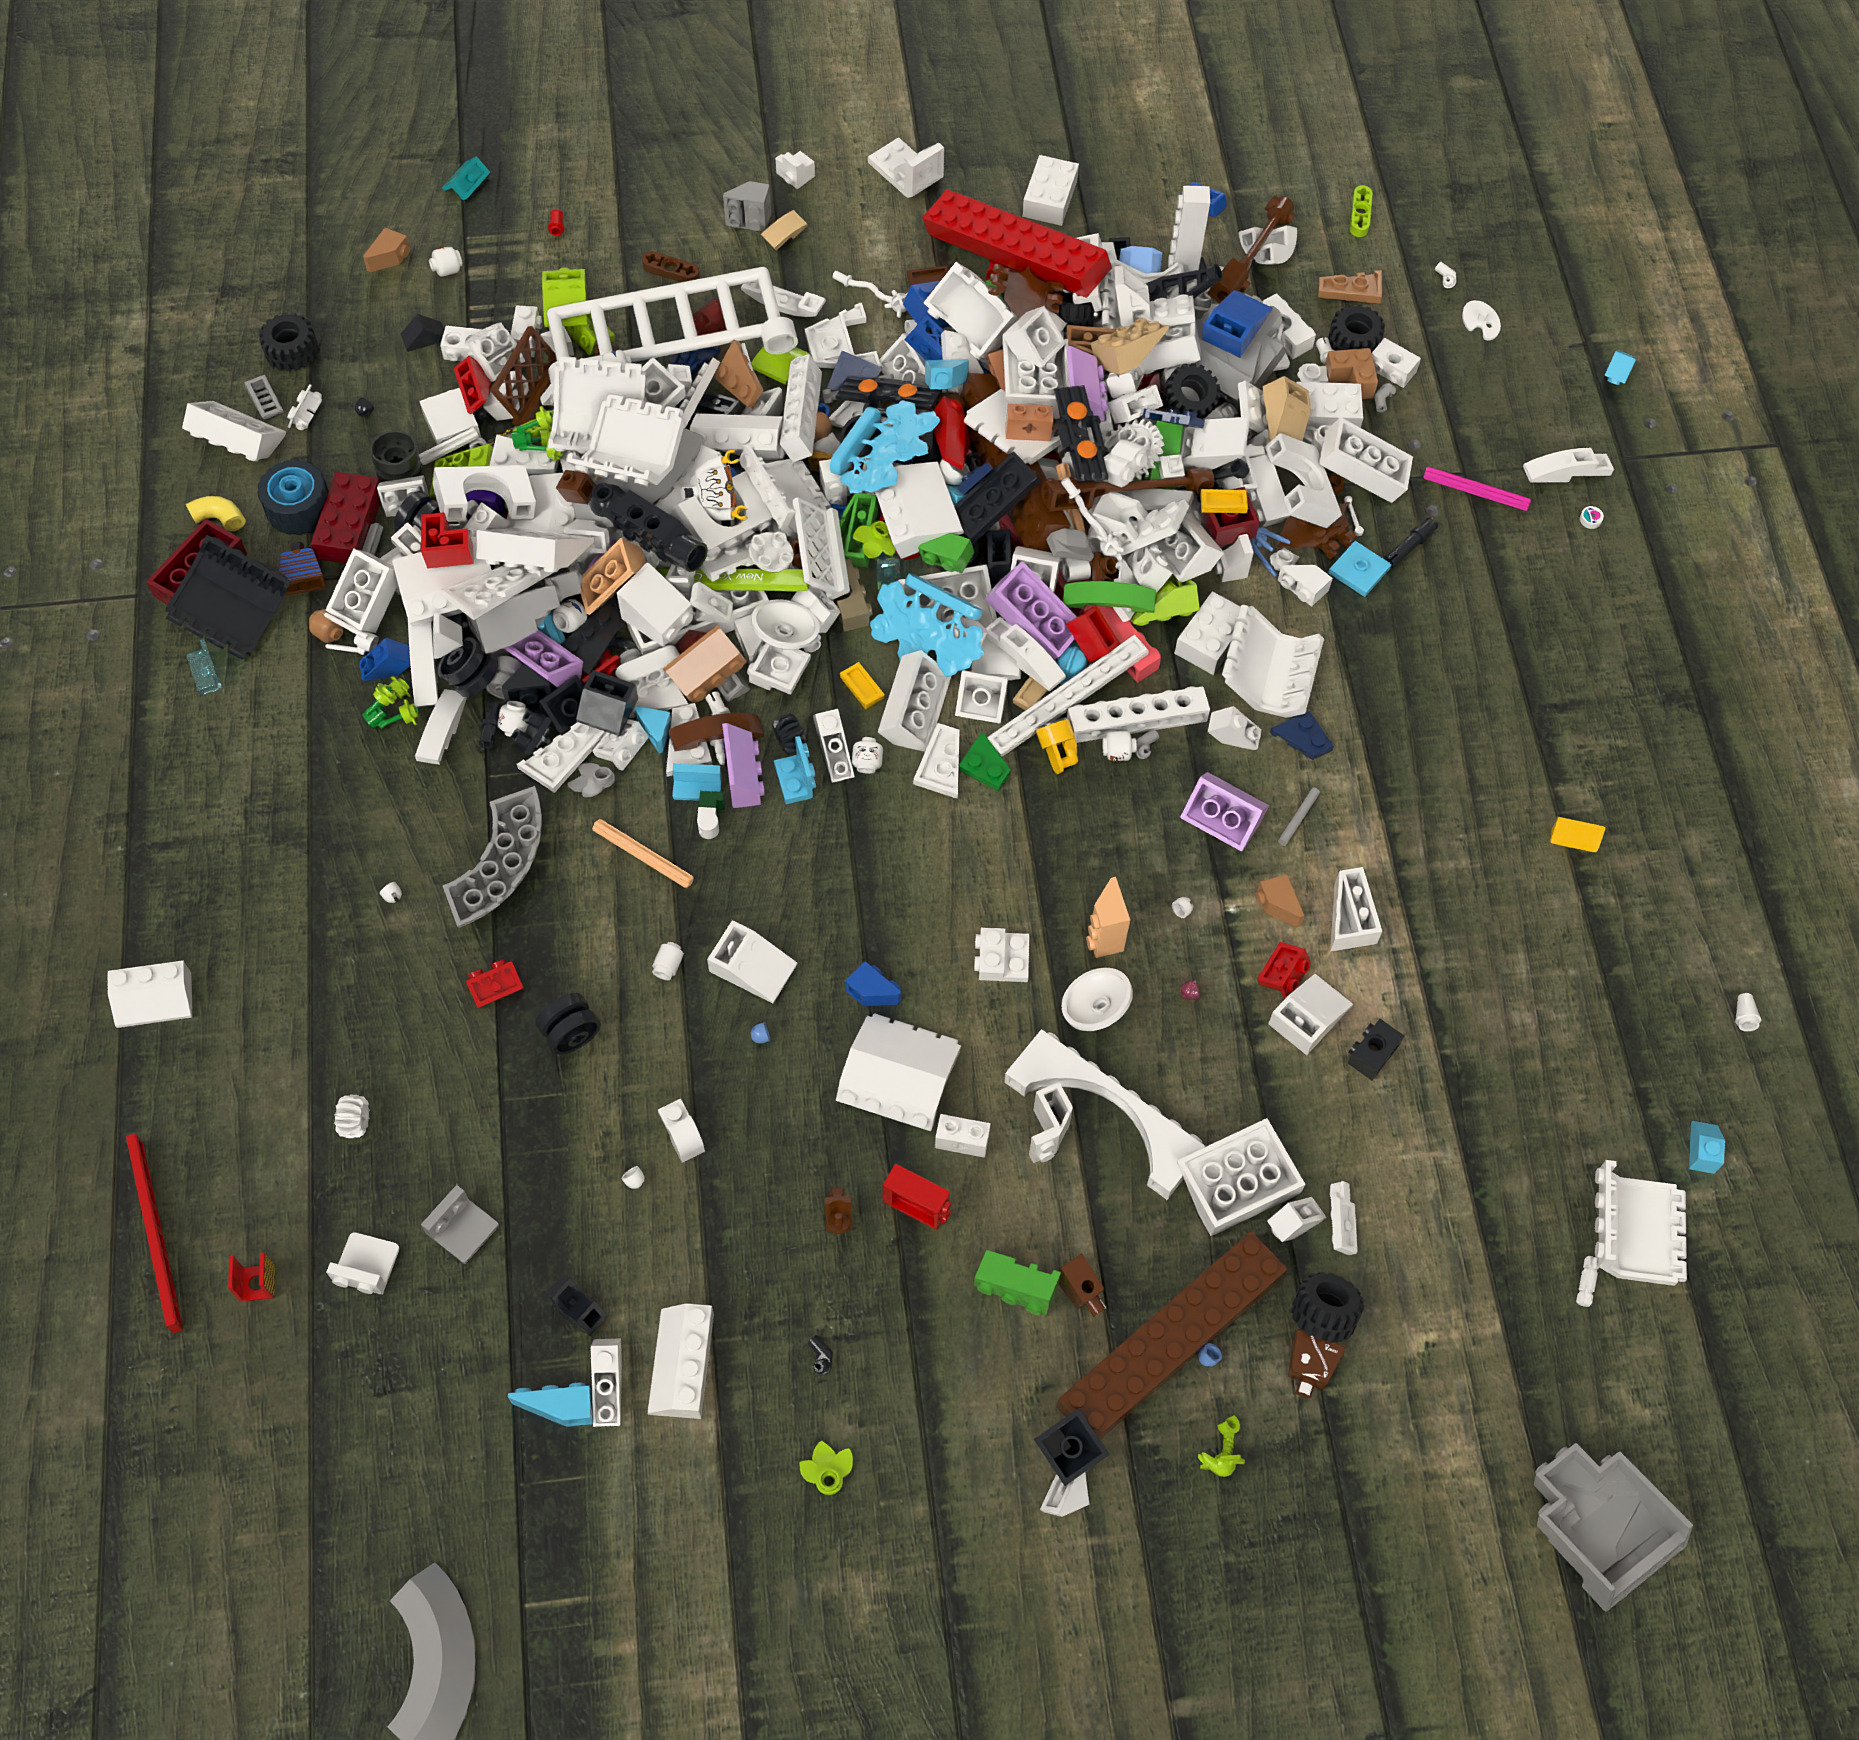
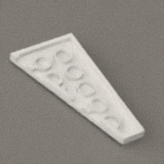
(699, 386)
(492, 588)

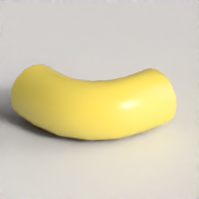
(218, 508)

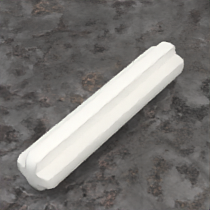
(449, 446)

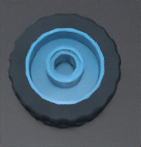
(293, 496)

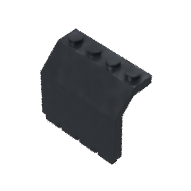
(227, 597)

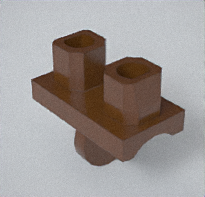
(838, 1211)

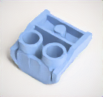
(1142, 258)

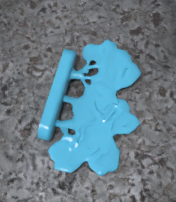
(893, 444)
(921, 630)

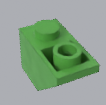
(947, 551)

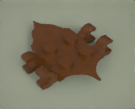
(1025, 291)
(1311, 535)

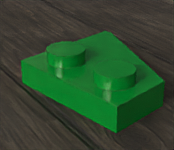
(985, 764)

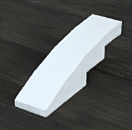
(423, 665)
(440, 727)

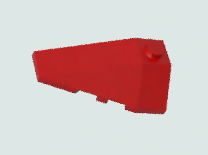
(952, 432)

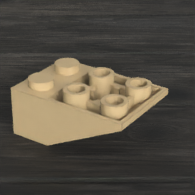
(1128, 345)
(1286, 408)

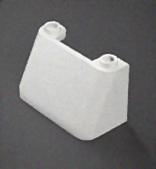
(969, 308)

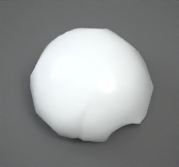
(952, 474)

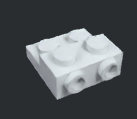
(778, 668)
(1002, 955)

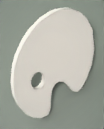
(1477, 315)

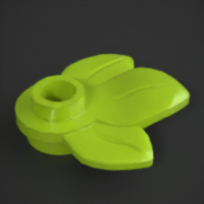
(875, 539)
(827, 1464)

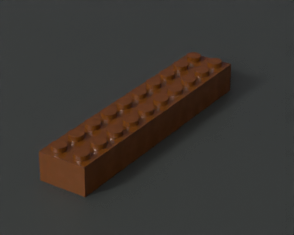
(1030, 514)
(1174, 1335)

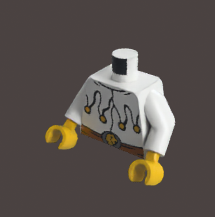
(715, 489)

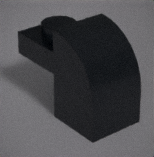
(576, 1306)

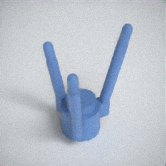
(1260, 540)

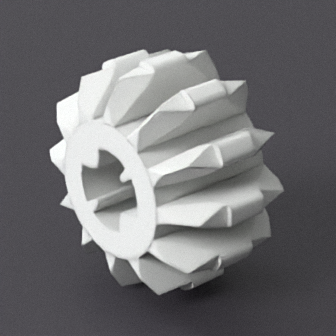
(352, 1116)

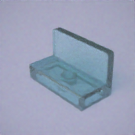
(204, 670)

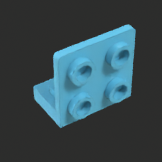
(796, 774)

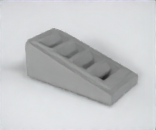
(259, 383)

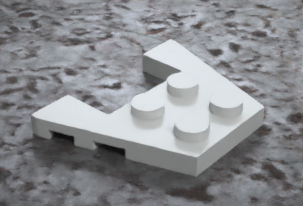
(831, 336)

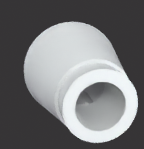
(1747, 1013)

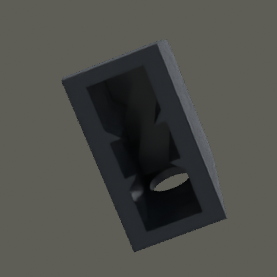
(999, 564)

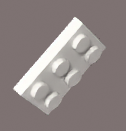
(1252, 406)

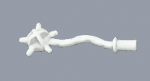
(896, 301)
(1109, 545)

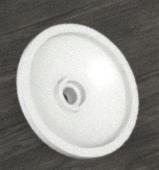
(785, 624)
(1097, 999)

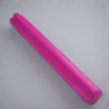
(1477, 488)

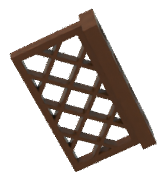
(531, 402)

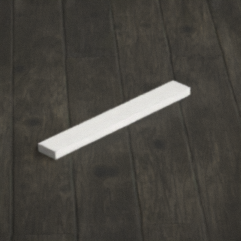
(1068, 695)

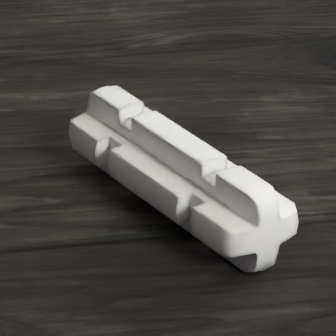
(1588, 1281)

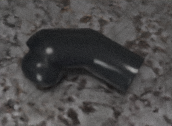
(823, 1355)

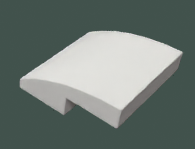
(996, 662)

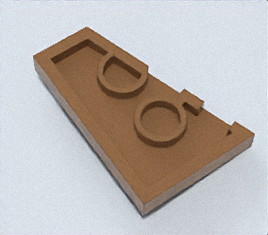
(1357, 288)
(738, 377)

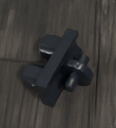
(535, 733)

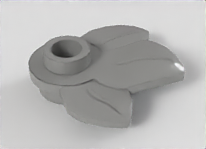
(592, 779)

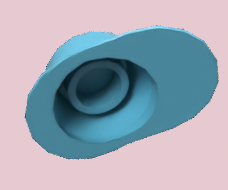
(1072, 661)

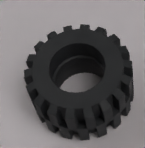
(1075, 314)
(1356, 320)
(285, 329)
(1196, 379)
(1327, 1307)

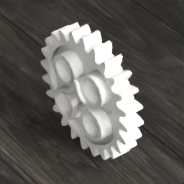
(1142, 434)

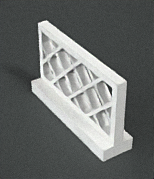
(830, 548)

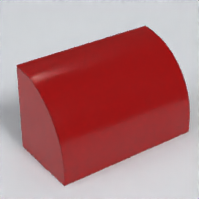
(1093, 634)

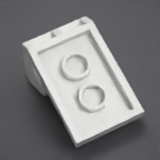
(906, 168)
(1135, 302)
(1115, 515)

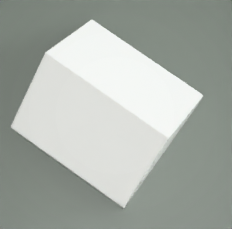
(768, 404)
(981, 696)

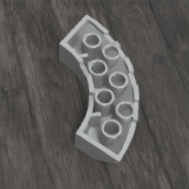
(687, 452)
(505, 860)
(442, 1658)

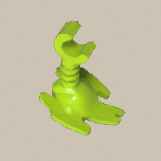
(1224, 1462)

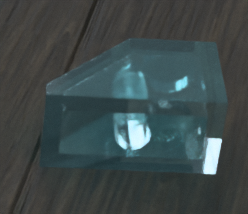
(887, 569)

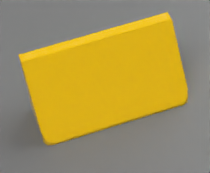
(1577, 834)

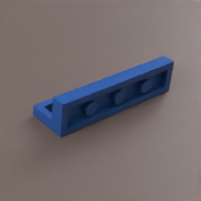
(928, 344)

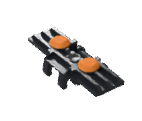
(877, 391)
(1074, 437)

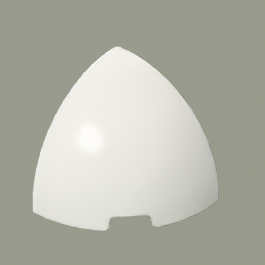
(1275, 249)

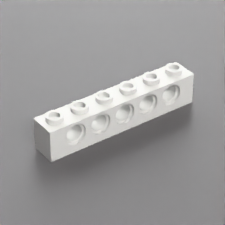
(801, 408)
(1172, 715)

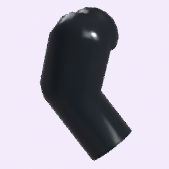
(622, 643)

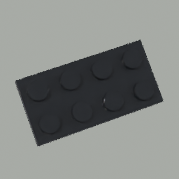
(995, 496)

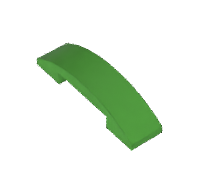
(1110, 595)

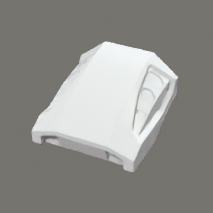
(492, 349)

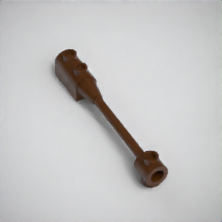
(1236, 273)
(1057, 498)

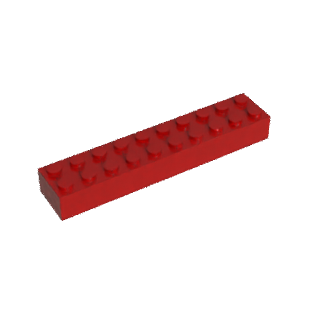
(1017, 242)

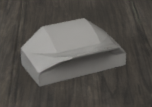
(1070, 544)

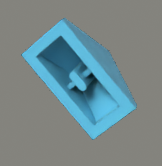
(655, 724)

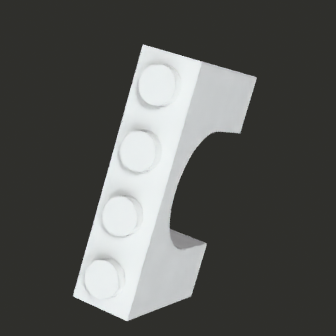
(507, 481)
(1316, 499)
(717, 536)

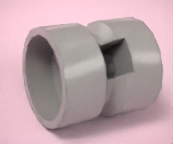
(506, 668)

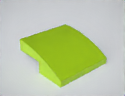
(776, 365)

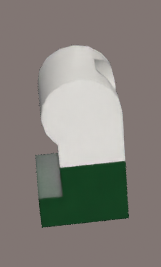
(708, 809)

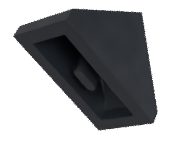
(422, 332)

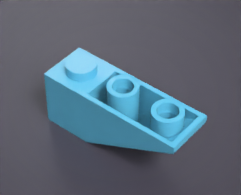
(562, 1405)

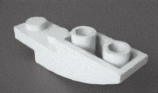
(1568, 463)
(1027, 652)

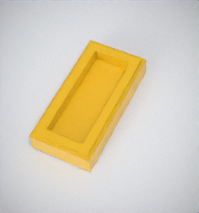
(1223, 501)
(862, 685)

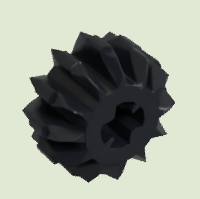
(786, 729)

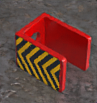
(240, 1277)

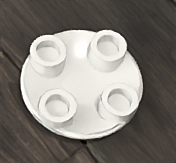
(771, 551)

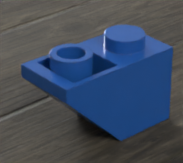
(385, 660)
(871, 987)

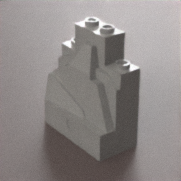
(1253, 366)
(524, 612)
(1608, 1522)

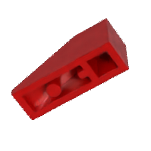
(472, 383)

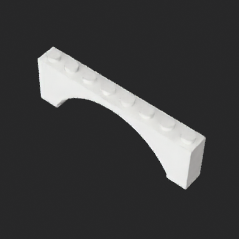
(1049, 1062)

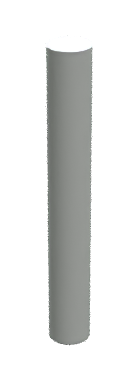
(1299, 816)

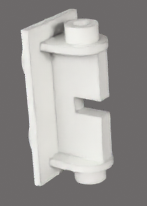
(300, 415)

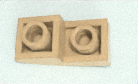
(785, 227)

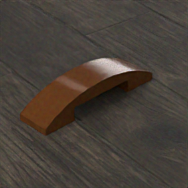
(710, 728)

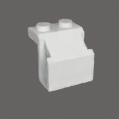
(1249, 481)
(1046, 1144)

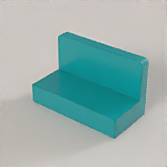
(467, 178)

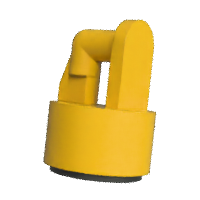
(1056, 733)

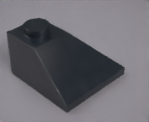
(1071, 1447)

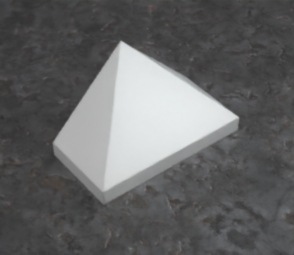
(1066, 1499)

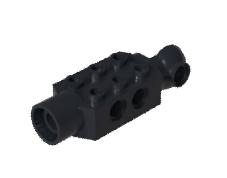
(648, 526)

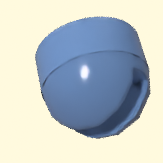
(760, 1033)
(1209, 1355)

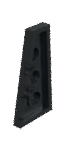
(596, 635)

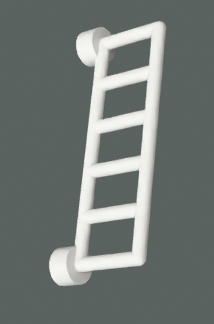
(777, 332)

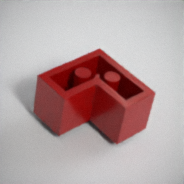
(444, 546)

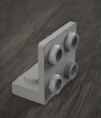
(459, 1225)

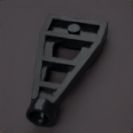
(1205, 280)
(715, 404)

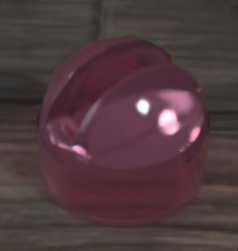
(1190, 990)

